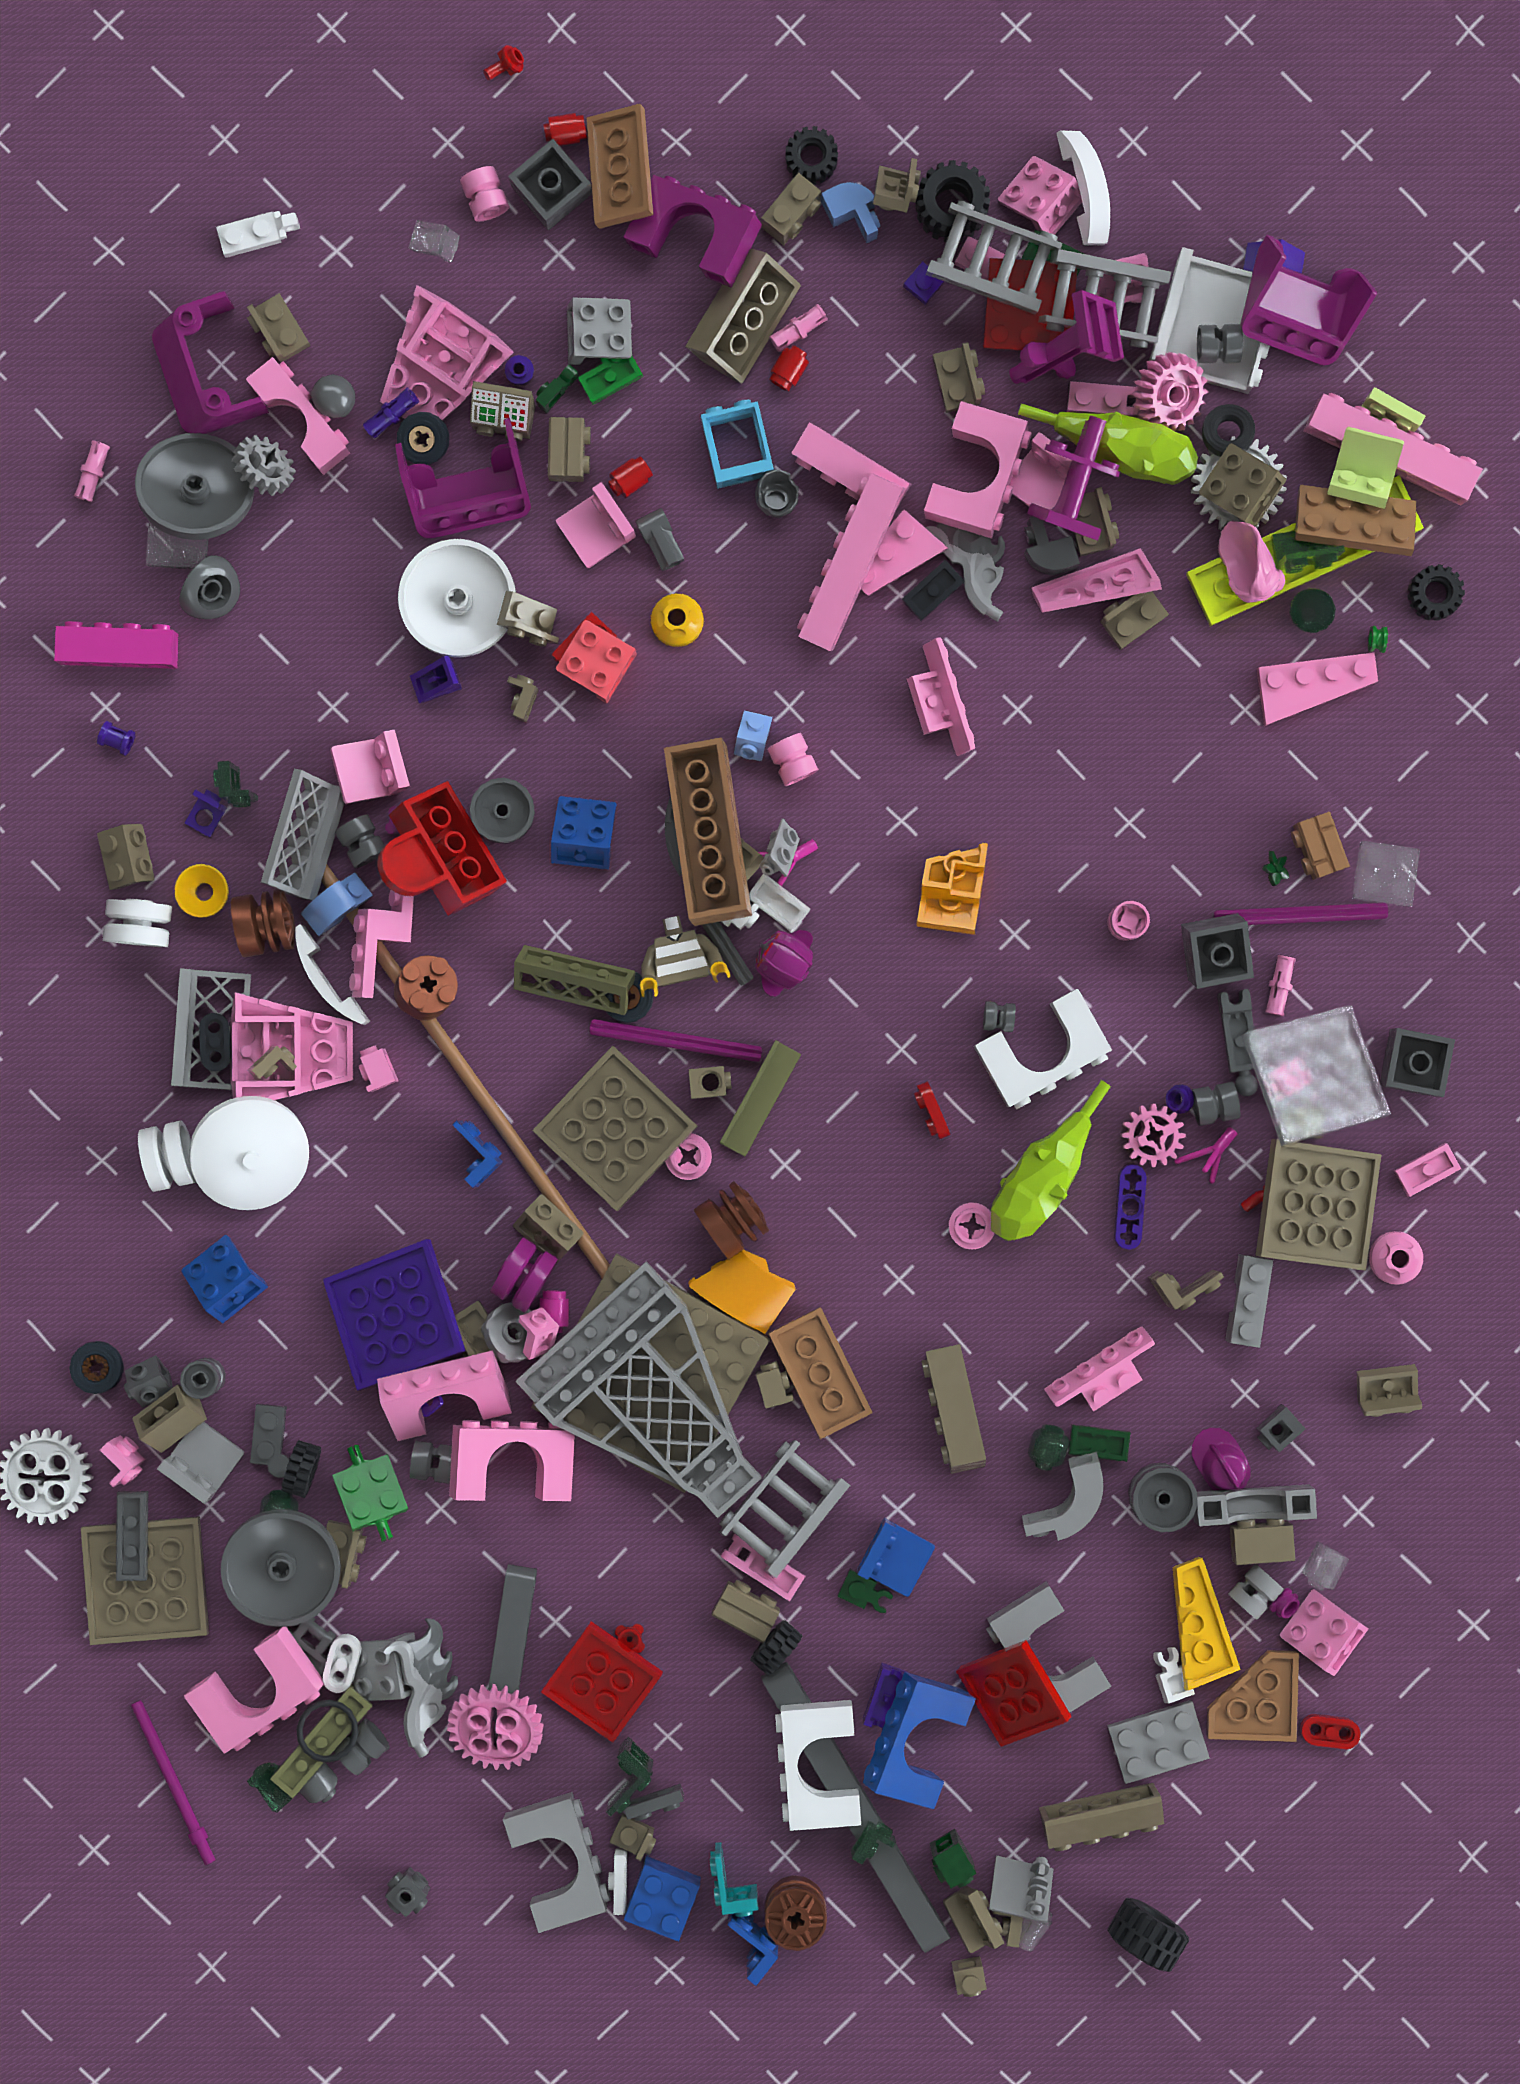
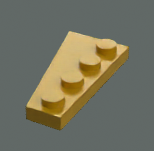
(1202, 1630)

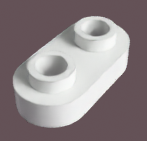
(342, 1661)

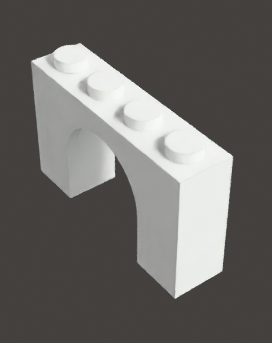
(1084, 1046)
(806, 1805)

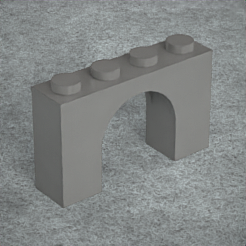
(1022, 1618)
(561, 1820)

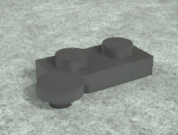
(269, 1438)

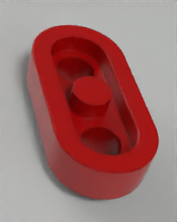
(936, 1122)
(1329, 1731)

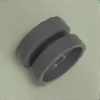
(485, 815)
(1145, 1493)

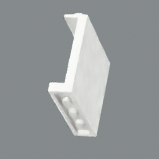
(1208, 295)

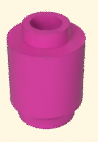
(557, 1307)

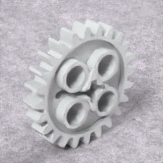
(1205, 470)
(44, 1450)

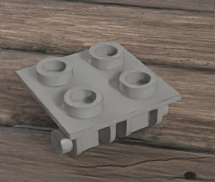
(1022, 1888)

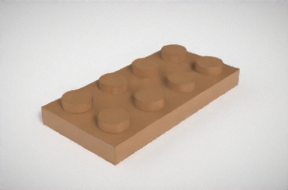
(619, 166)
(1355, 524)
(820, 1373)

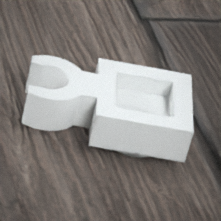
(1171, 1678)

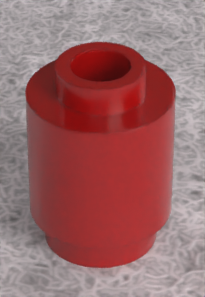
(565, 129)
(789, 368)
(629, 477)

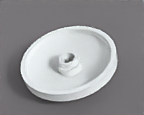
(454, 597)
(249, 1153)

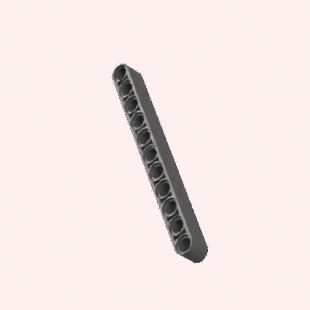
(887, 1861)

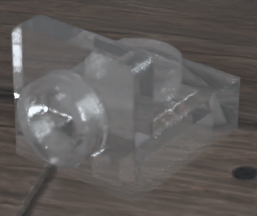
(434, 240)

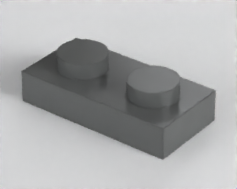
(643, 1806)

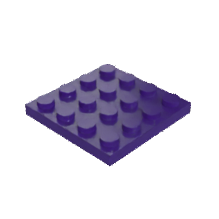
(394, 1314)

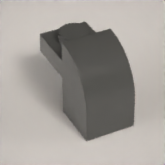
(1047, 556)

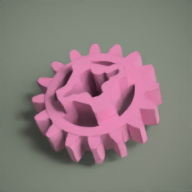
(1164, 1130)

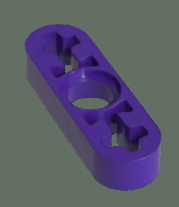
(1125, 1184)

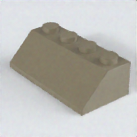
(744, 316)
(1102, 1816)

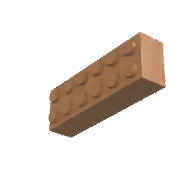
(707, 831)

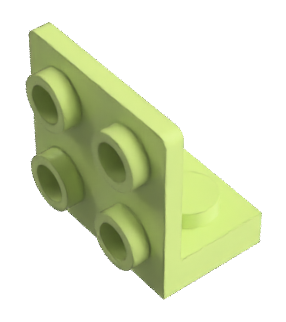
(1384, 406)
(1365, 467)

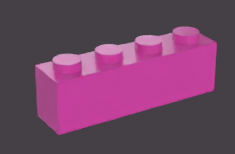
(116, 646)

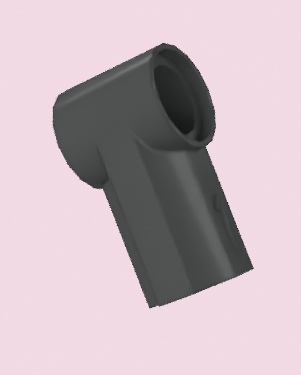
(657, 533)

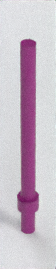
(197, 1834)

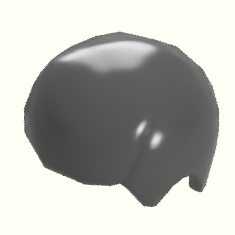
(333, 396)
(776, 493)

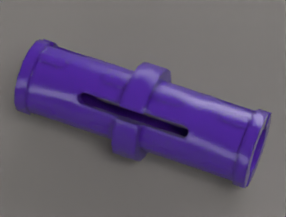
(391, 413)

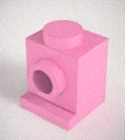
(377, 1068)

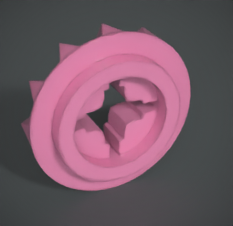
(690, 1171)
(960, 1234)

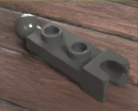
(1236, 1022)

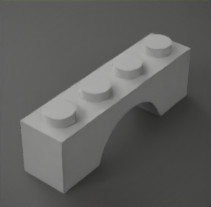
(1276, 1502)

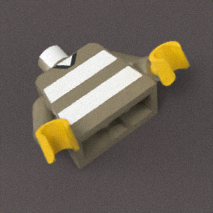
(679, 958)

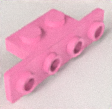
(938, 699)
(1104, 1374)

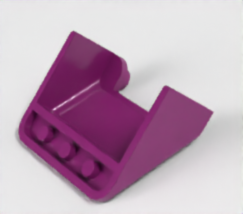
(1302, 312)

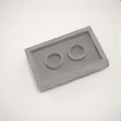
(1158, 1741)

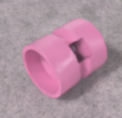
(482, 188)
(792, 759)
(1128, 920)

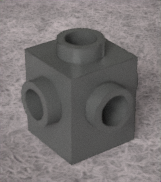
(147, 1381)
(409, 1882)

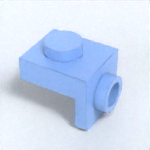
(752, 735)

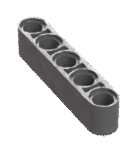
(513, 1627)

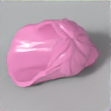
(1249, 563)

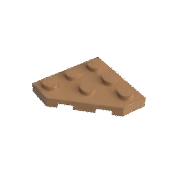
(1260, 1702)

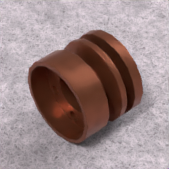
(257, 923)
(731, 1219)
(783, 1901)

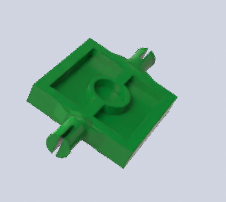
(370, 1493)

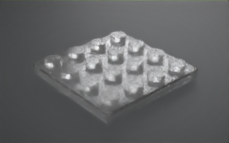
(1316, 1075)

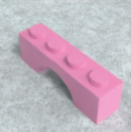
(276, 388)

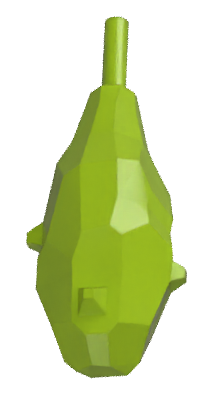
(1138, 446)
(1043, 1175)

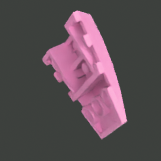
(441, 356)
(316, 1040)

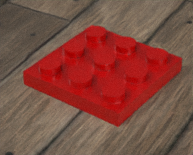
(1014, 328)
(602, 1681)
(1013, 1693)

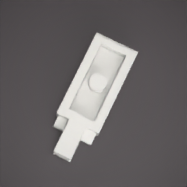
(255, 232)

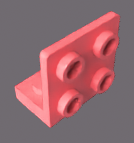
(596, 660)

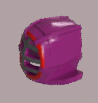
(784, 960)

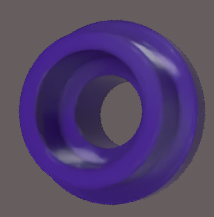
(523, 378)
(1173, 1099)

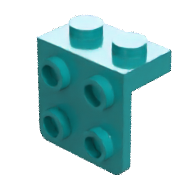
(737, 1900)

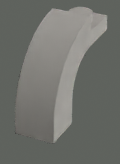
(1077, 1508)

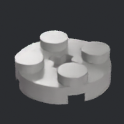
(497, 1336)

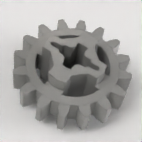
(263, 465)

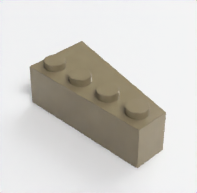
(955, 1409)

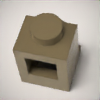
(773, 1385)
(969, 1976)

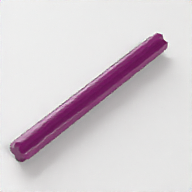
(1310, 913)
(675, 1040)

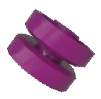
(524, 1275)

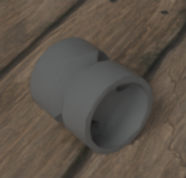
(1219, 343)
(361, 841)
(1216, 1103)
(202, 1378)
(423, 1458)
(369, 1744)

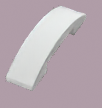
(1095, 222)
(307, 948)

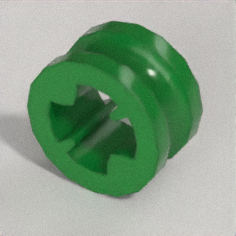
(1377, 639)

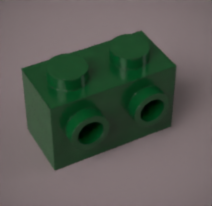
(952, 1860)

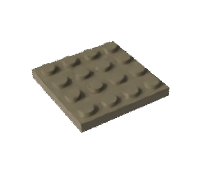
(615, 1128)
(1318, 1205)
(163, 1606)

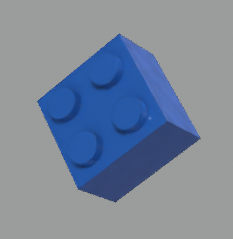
(662, 1898)

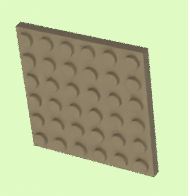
(730, 1352)

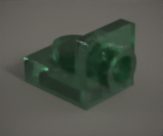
(866, 1844)

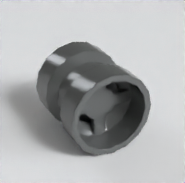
(1005, 1019)

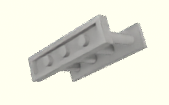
(1122, 273)
(971, 277)
(813, 1513)

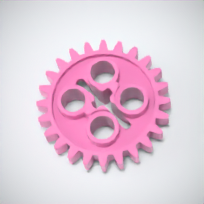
(474, 1727)

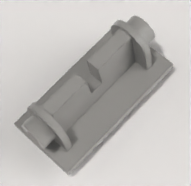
(780, 850)

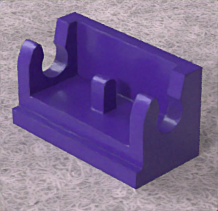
(882, 1695)

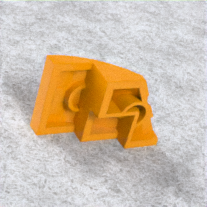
(952, 890)
(745, 1290)

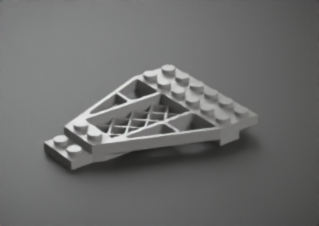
(599, 1347)

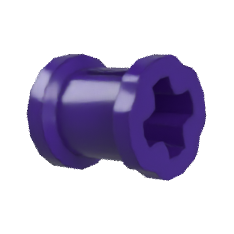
(116, 738)

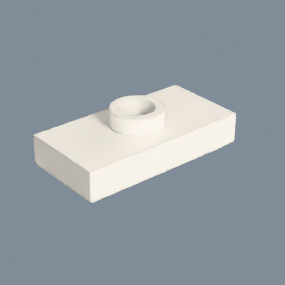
(778, 903)
(618, 1881)

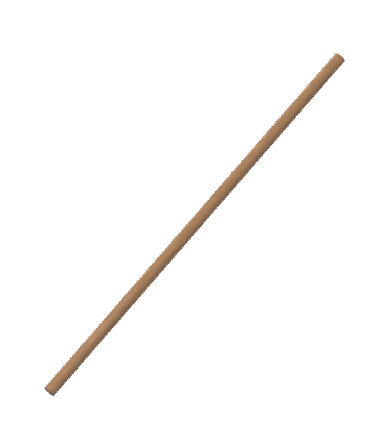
(487, 1103)

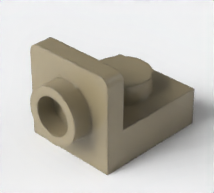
(523, 702)
(267, 1065)
(633, 1836)
(1011, 1929)

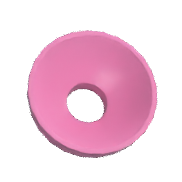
(1381, 1254)

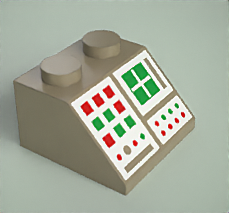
(495, 403)

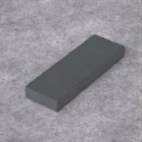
(132, 1536)

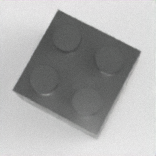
(550, 184)
(1217, 950)
(1417, 1062)

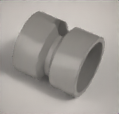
(1257, 1580)

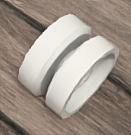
(137, 922)
(166, 1156)

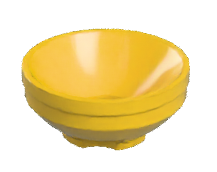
(677, 635)
(187, 886)

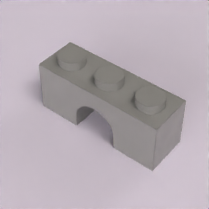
(1248, 1314)

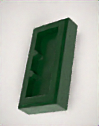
(1107, 1443)

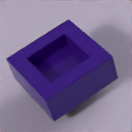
(922, 285)

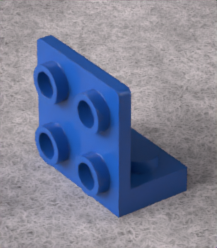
(583, 832)
(480, 1168)
(223, 1280)
(895, 1557)
(764, 1949)

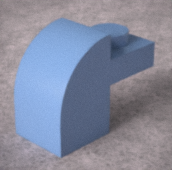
(849, 202)
(335, 903)

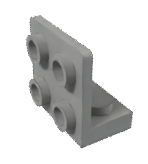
(598, 329)
(201, 1462)
(379, 1674)

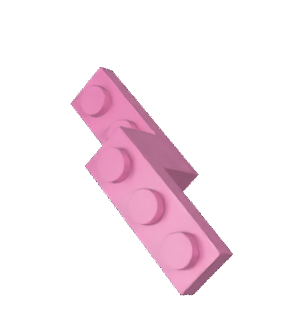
(376, 926)

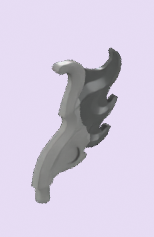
(978, 562)
(427, 1676)

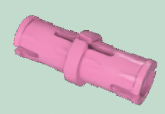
(798, 328)
(92, 471)
(1280, 985)

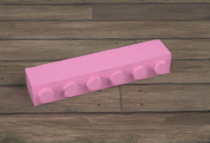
(1419, 461)
(851, 561)

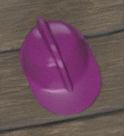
(1220, 1460)

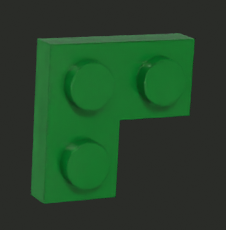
(609, 378)

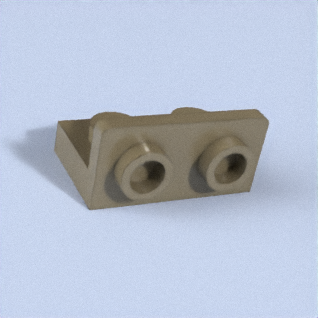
(279, 328)
(958, 377)
(1095, 513)
(1132, 617)
(527, 618)
(548, 1228)
(349, 1546)

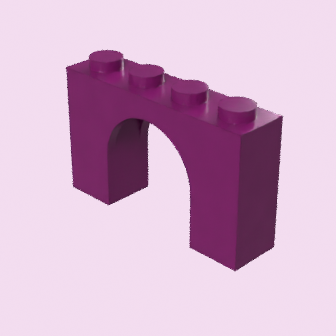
(733, 227)

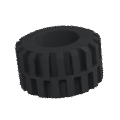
(947, 178)
(1148, 1934)

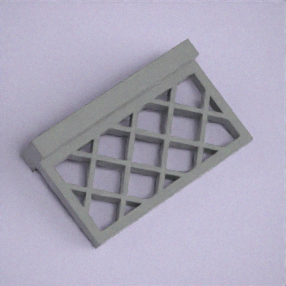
(316, 839)
(185, 1024)

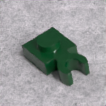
(551, 392)
(860, 1591)

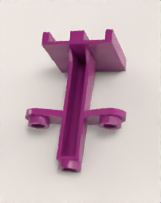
(1094, 333)
(1068, 505)

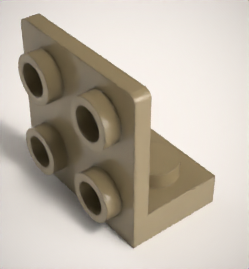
(1242, 485)
(1168, 1288)

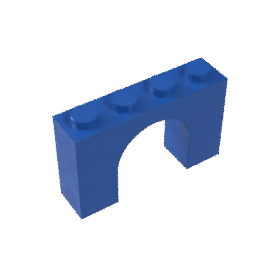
(914, 1702)

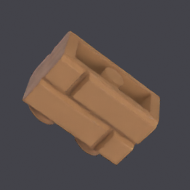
(1320, 846)

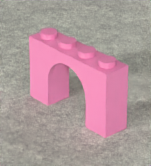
(981, 510)
(471, 1376)
(475, 1445)
(233, 1722)

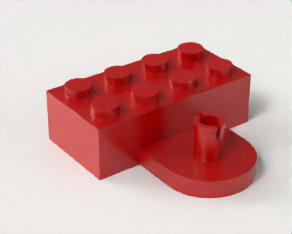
(438, 852)

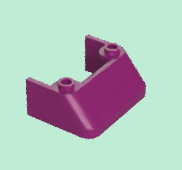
(197, 409)
(467, 498)

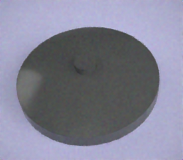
(192, 487)
(280, 1568)

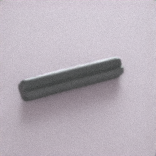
(728, 952)

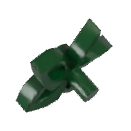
(1275, 869)

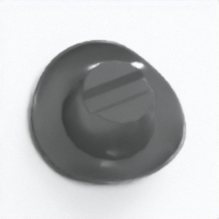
(210, 589)

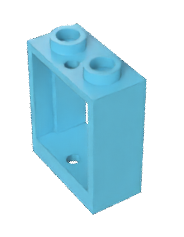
(741, 473)

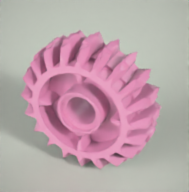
(1186, 384)

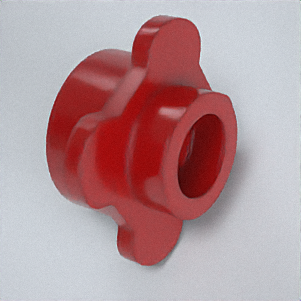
(635, 1632)

